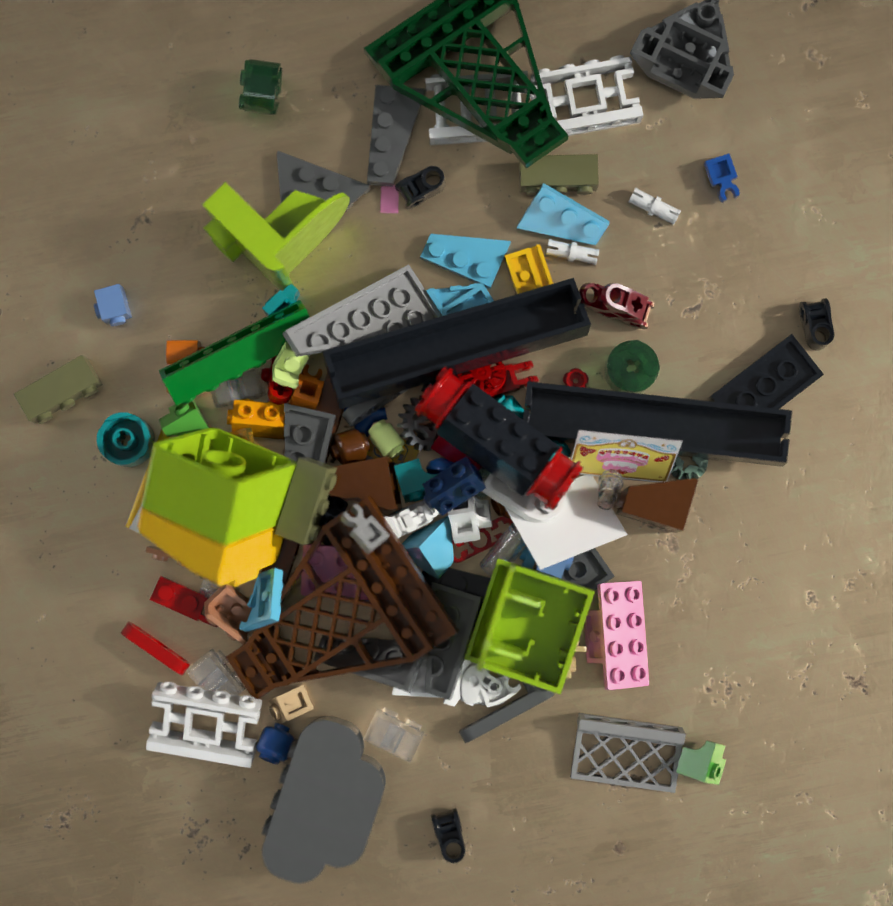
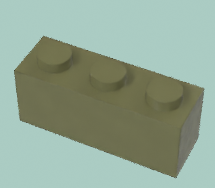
(561, 173)
(58, 390)
(306, 501)

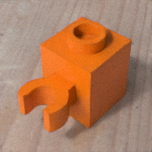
(308, 390)

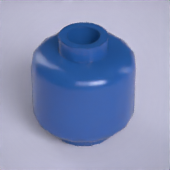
(274, 743)

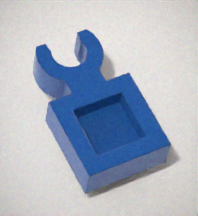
(722, 173)

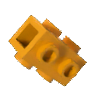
(263, 418)

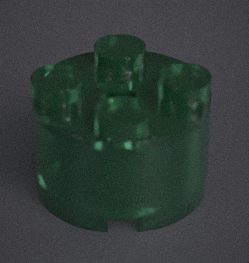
(261, 86)
(631, 353)

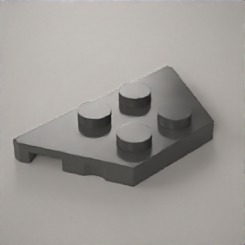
(315, 180)

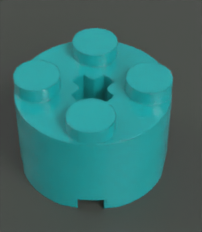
(114, 431)

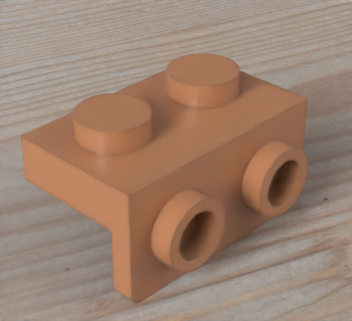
(227, 610)

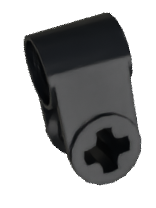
(419, 186)
(817, 318)
(449, 834)

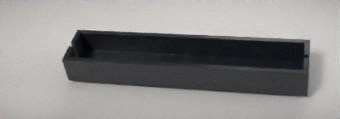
(456, 341)
(705, 427)

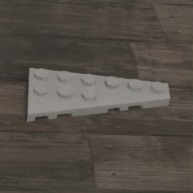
(377, 309)

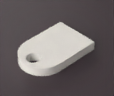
(525, 506)

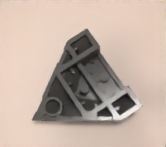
(688, 51)

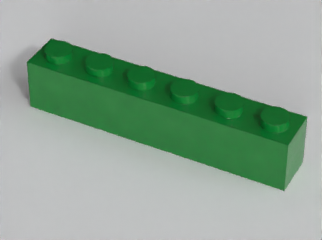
(231, 355)

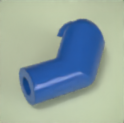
(366, 424)

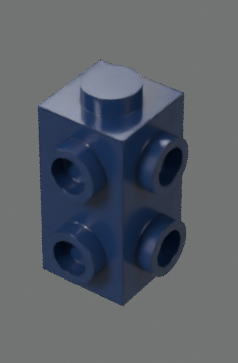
(453, 486)

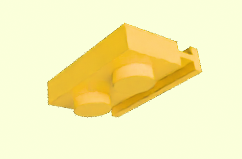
(528, 269)

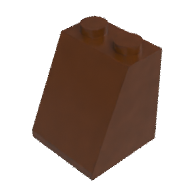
(369, 478)
(658, 504)

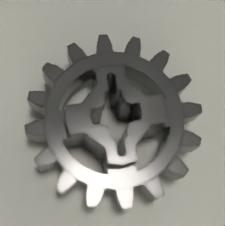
(425, 433)

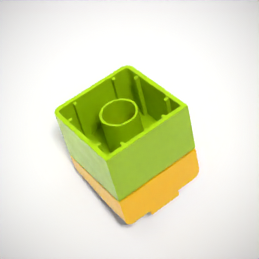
(216, 504)

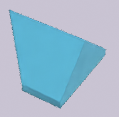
(432, 547)

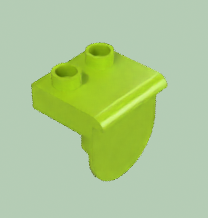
(278, 241)
(529, 626)

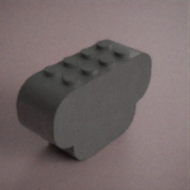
(324, 802)

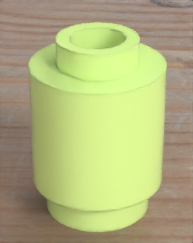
(386, 439)

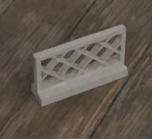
(633, 731)

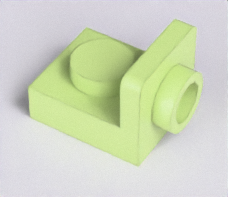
(288, 367)

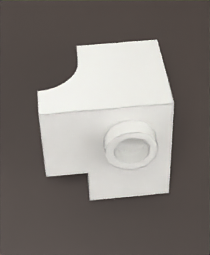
(469, 518)

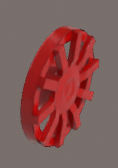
(484, 375)

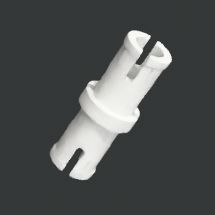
(654, 206)
(572, 252)

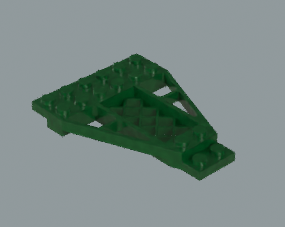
(445, 28)

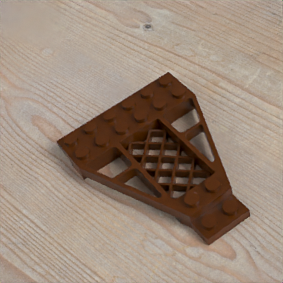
(394, 591)

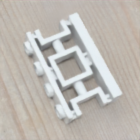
(592, 117)
(198, 742)

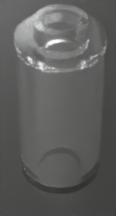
(507, 548)

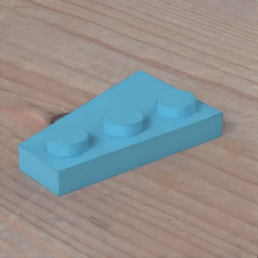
(562, 217)
(466, 256)

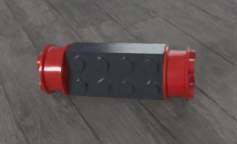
(497, 439)

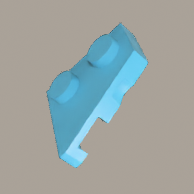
(459, 297)
(264, 600)

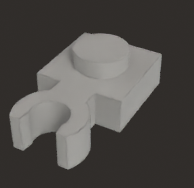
(366, 532)

